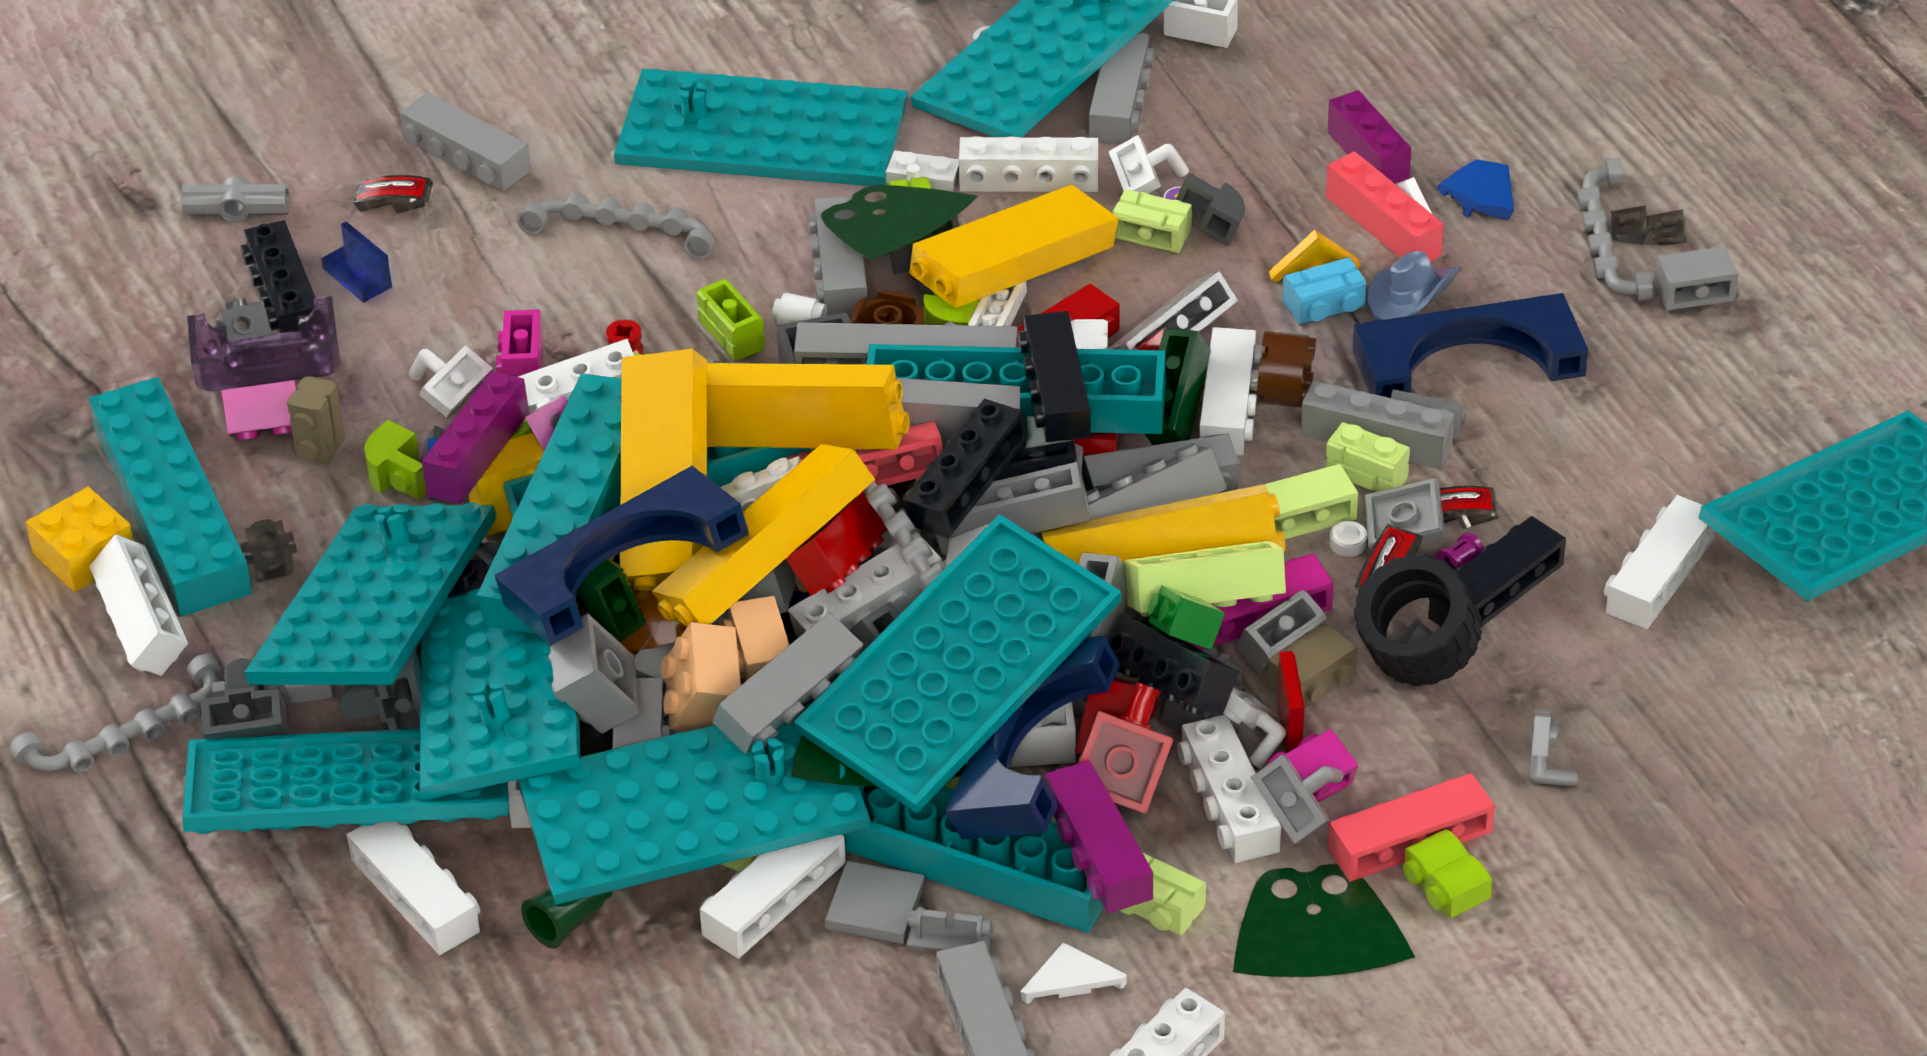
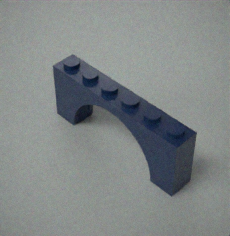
(1532, 326)
(681, 508)
(1005, 803)

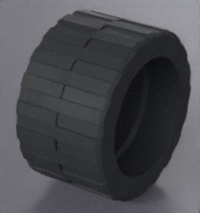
(1399, 584)

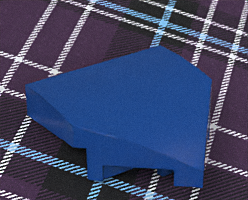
(1481, 187)

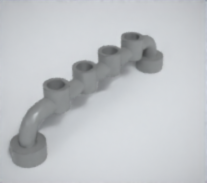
(1600, 242)
(697, 244)
(899, 526)
(29, 749)

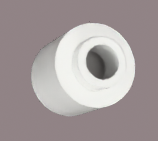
(797, 308)

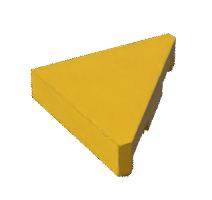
(1309, 253)

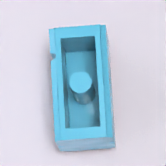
(1324, 291)

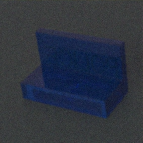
(359, 265)

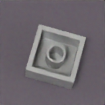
(595, 676)

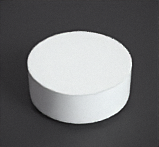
(1348, 538)

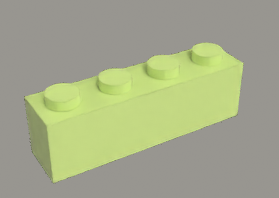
(1314, 501)
(1209, 574)

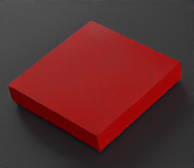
(1290, 700)

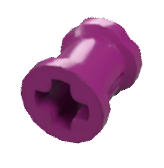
(1465, 550)

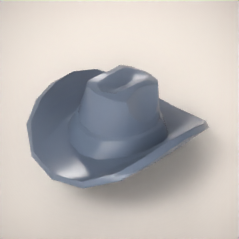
(1407, 286)

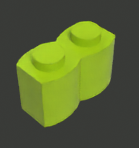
(1447, 873)

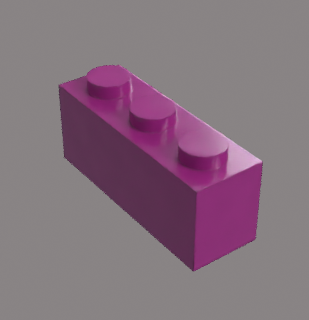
(1362, 129)

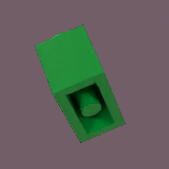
(1185, 617)

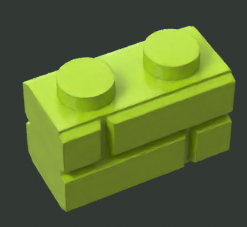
(730, 319)

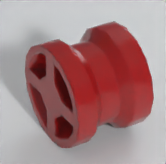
(624, 330)

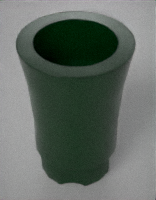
(553, 922)

